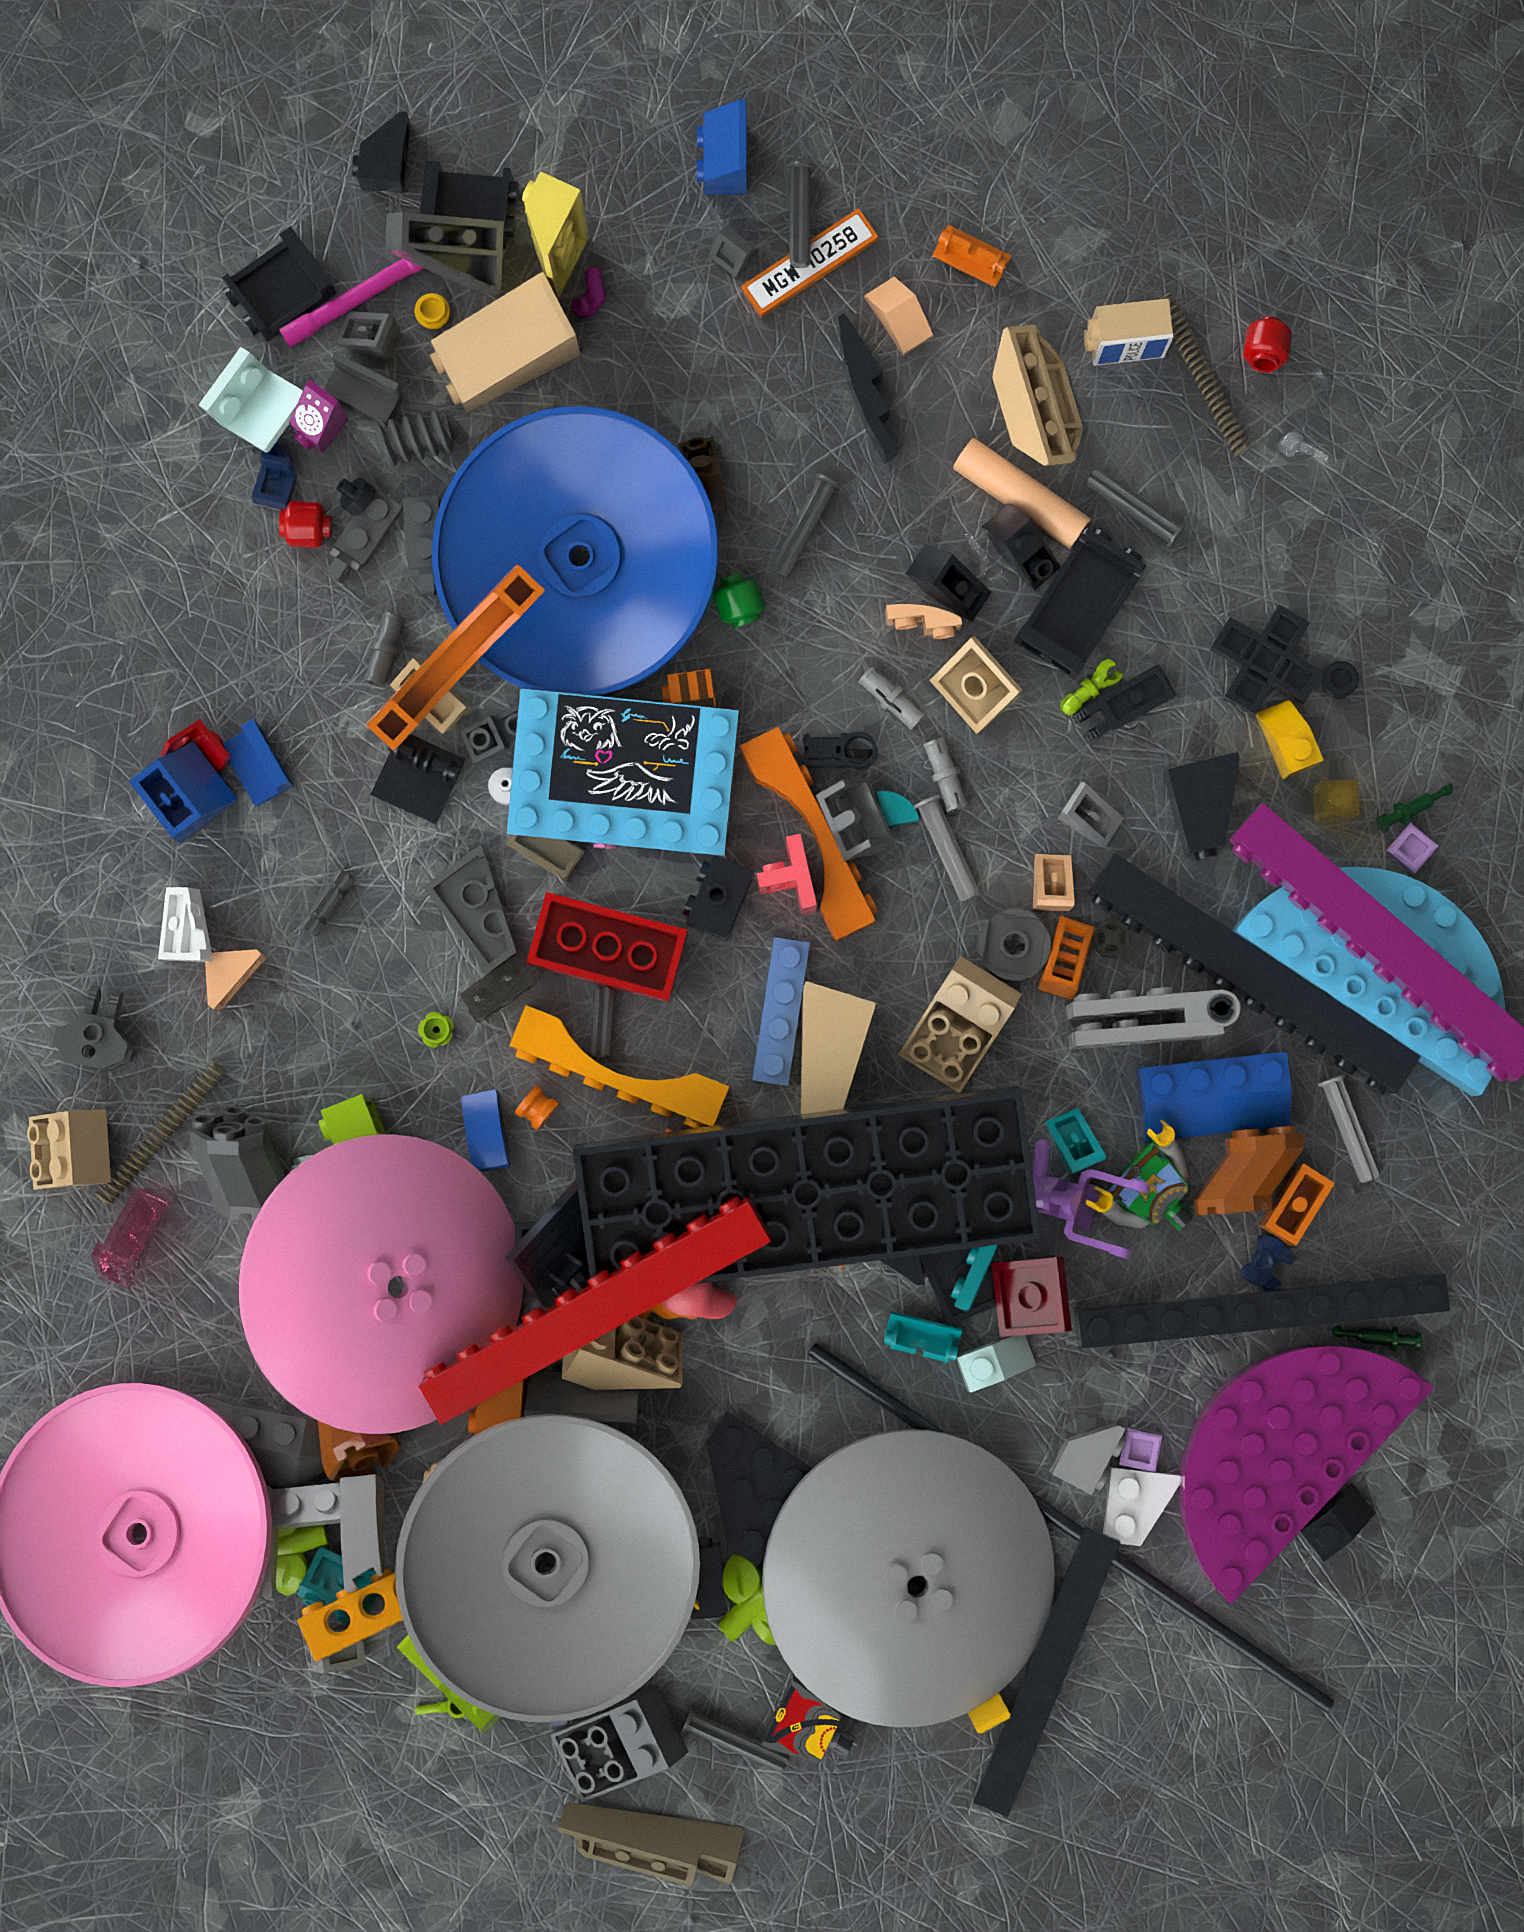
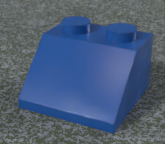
(724, 150)

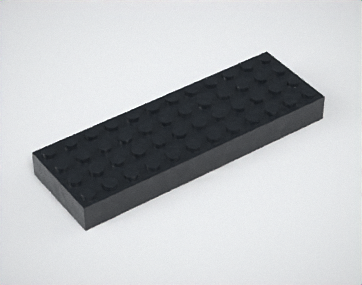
(823, 1182)

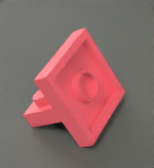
(777, 877)

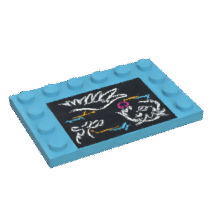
(622, 772)

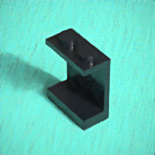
(470, 196)

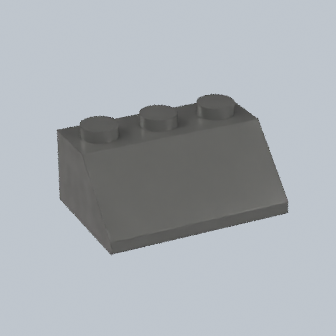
(553, 1395)

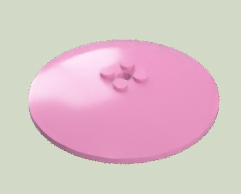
(323, 1267)

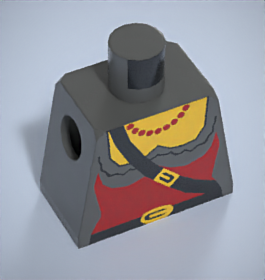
(805, 1726)

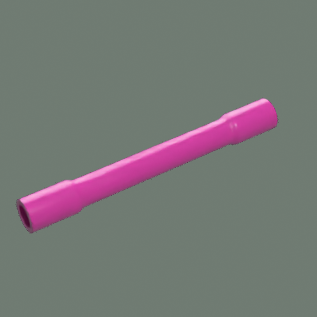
(311, 322)

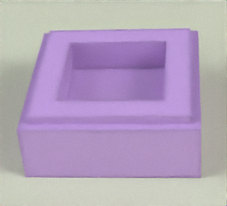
(1411, 848)
(1140, 1450)

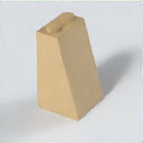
(505, 344)
(831, 1045)

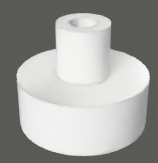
(496, 782)

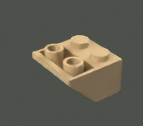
(69, 1149)

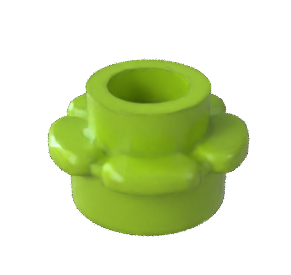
(426, 1027)

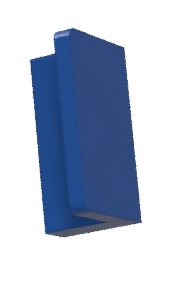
(257, 764)

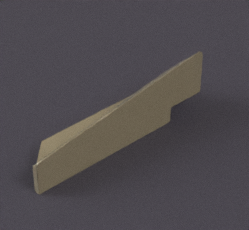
(654, 1843)

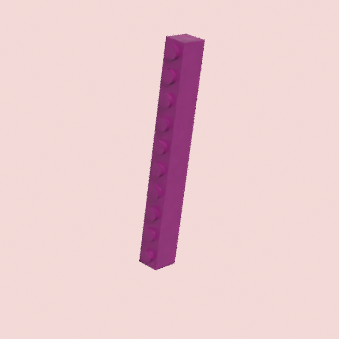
(1383, 941)

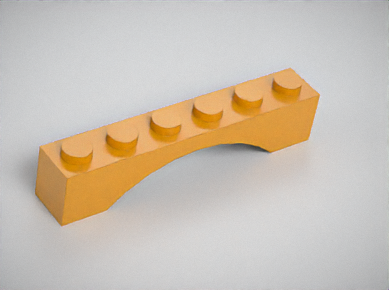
(547, 1038)

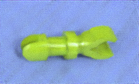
(1090, 688)

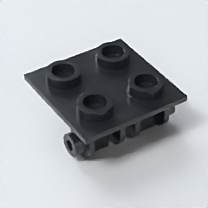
(418, 778)

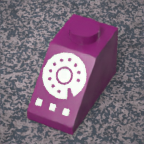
(317, 418)

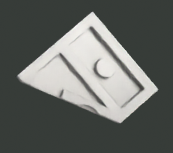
(184, 927)
(1136, 1502)

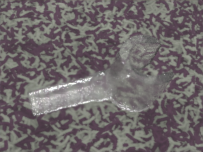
(1294, 441)

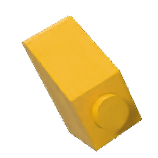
(1289, 739)

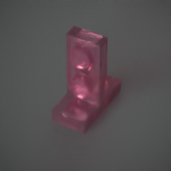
(129, 1238)

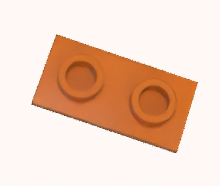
(971, 255)

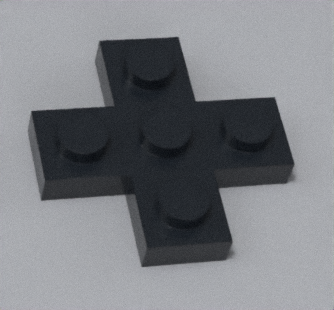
(1266, 660)

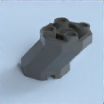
(236, 1161)

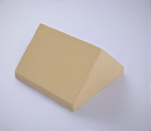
(976, 685)

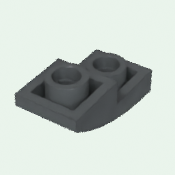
(491, 735)

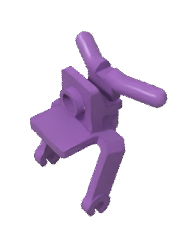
(1069, 1199)

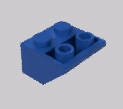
(183, 791)

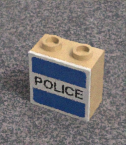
(1129, 332)

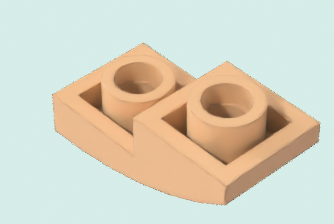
(935, 621)

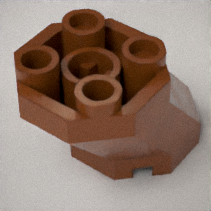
(1249, 1171)
(354, 1453)

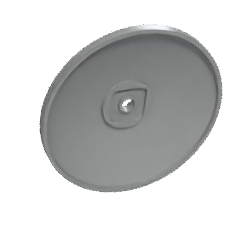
(559, 1637)

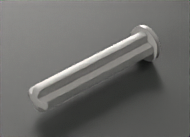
(947, 847)
(1350, 1128)

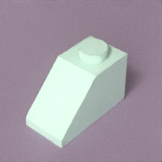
(995, 1362)

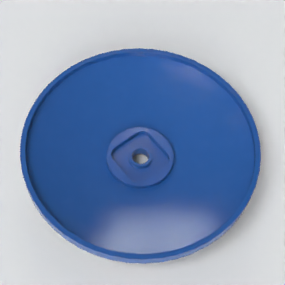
(565, 485)

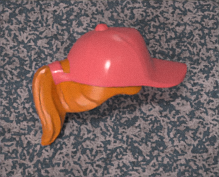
(696, 1301)

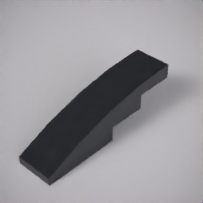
(862, 377)

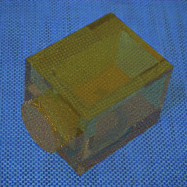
(1336, 800)

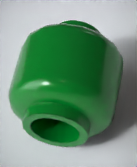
(738, 600)

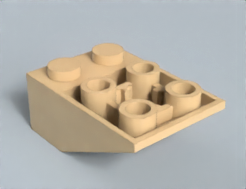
(960, 1024)
(628, 1358)

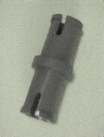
(384, 650)

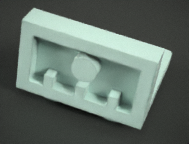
(251, 401)

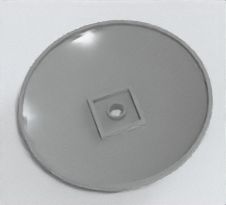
(856, 1538)

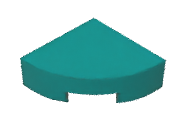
(896, 809)

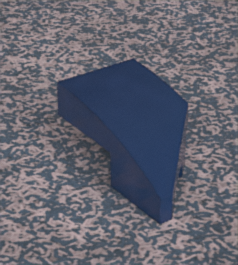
(275, 479)

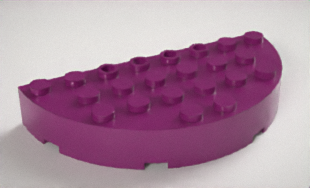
(1280, 1448)

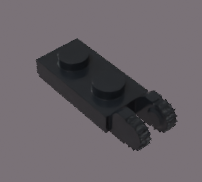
(1127, 702)

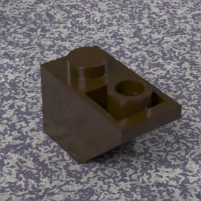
(703, 457)

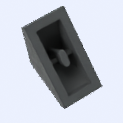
(369, 334)

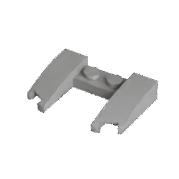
(353, 1503)

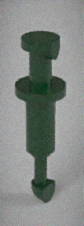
(1404, 812)
(1381, 1337)

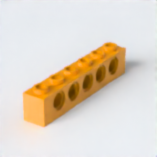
(326, 1642)

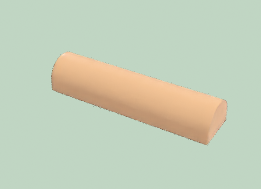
(1023, 492)

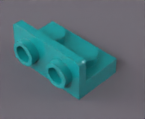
(326, 1579)

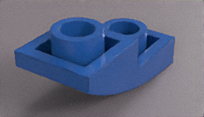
(485, 1131)

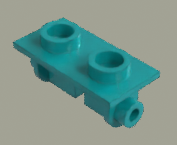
(910, 1332)

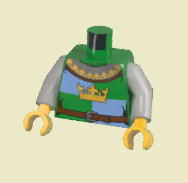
(1166, 1174)

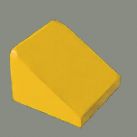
(989, 1714)

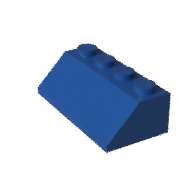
(1216, 1095)

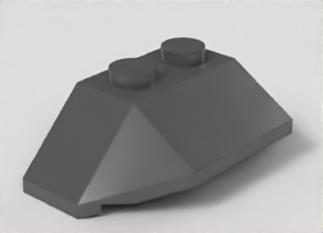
(281, 1440)

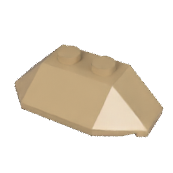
(1036, 397)

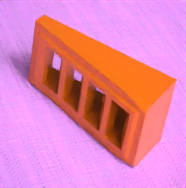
(1056, 985)

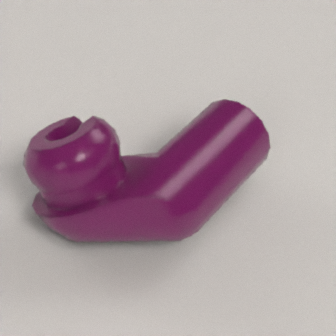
(593, 297)

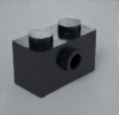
(718, 898)

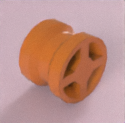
(537, 1108)

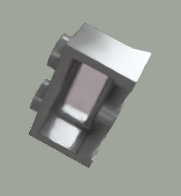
(855, 818)

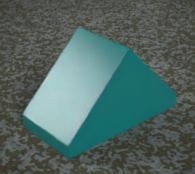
(1074, 1141)

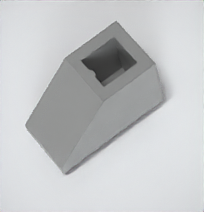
(1085, 1457)

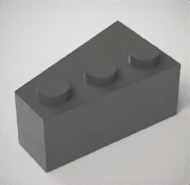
(452, 247)

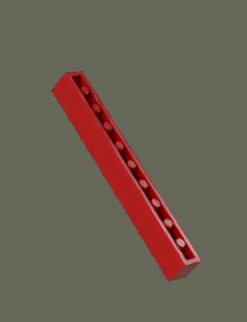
(595, 1309)

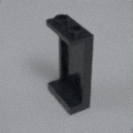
(1081, 602)

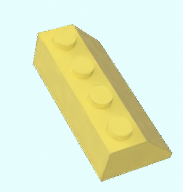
(556, 226)

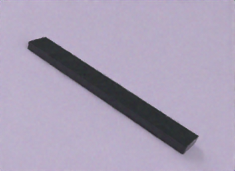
(1046, 1671)

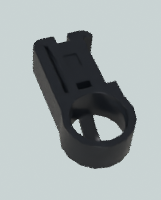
(833, 751)

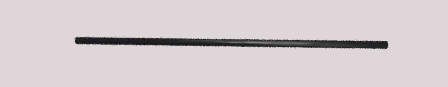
(1075, 1530)

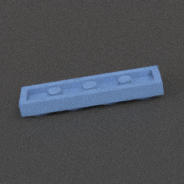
(781, 1011)

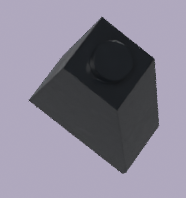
(1202, 803)

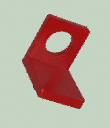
(208, 742)

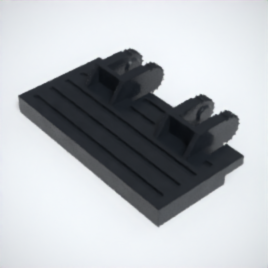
(553, 1251)

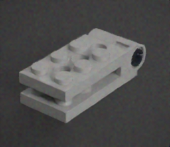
(1191, 1009)

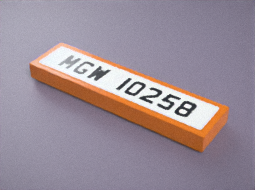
(827, 253)

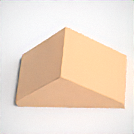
(900, 314)
(1053, 883)
(229, 973)

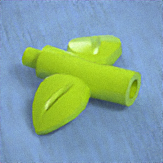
(290, 1558)
(744, 1586)

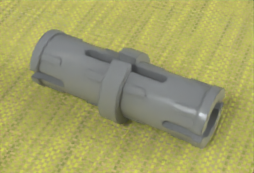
(892, 698)
(945, 775)

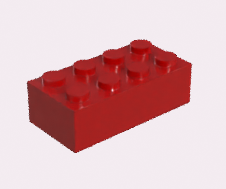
(607, 947)

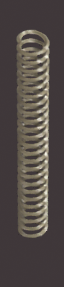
(1202, 381)
(164, 1135)

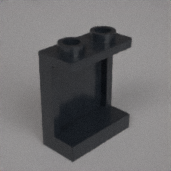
(278, 286)

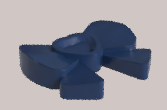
(1258, 1269)

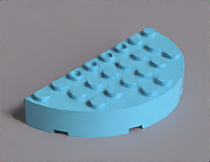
(1322, 960)

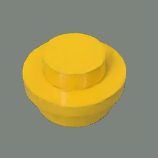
(432, 311)

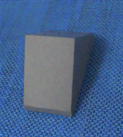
(1091, 815)

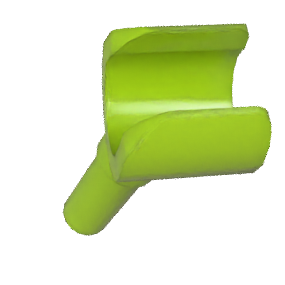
(441, 1707)

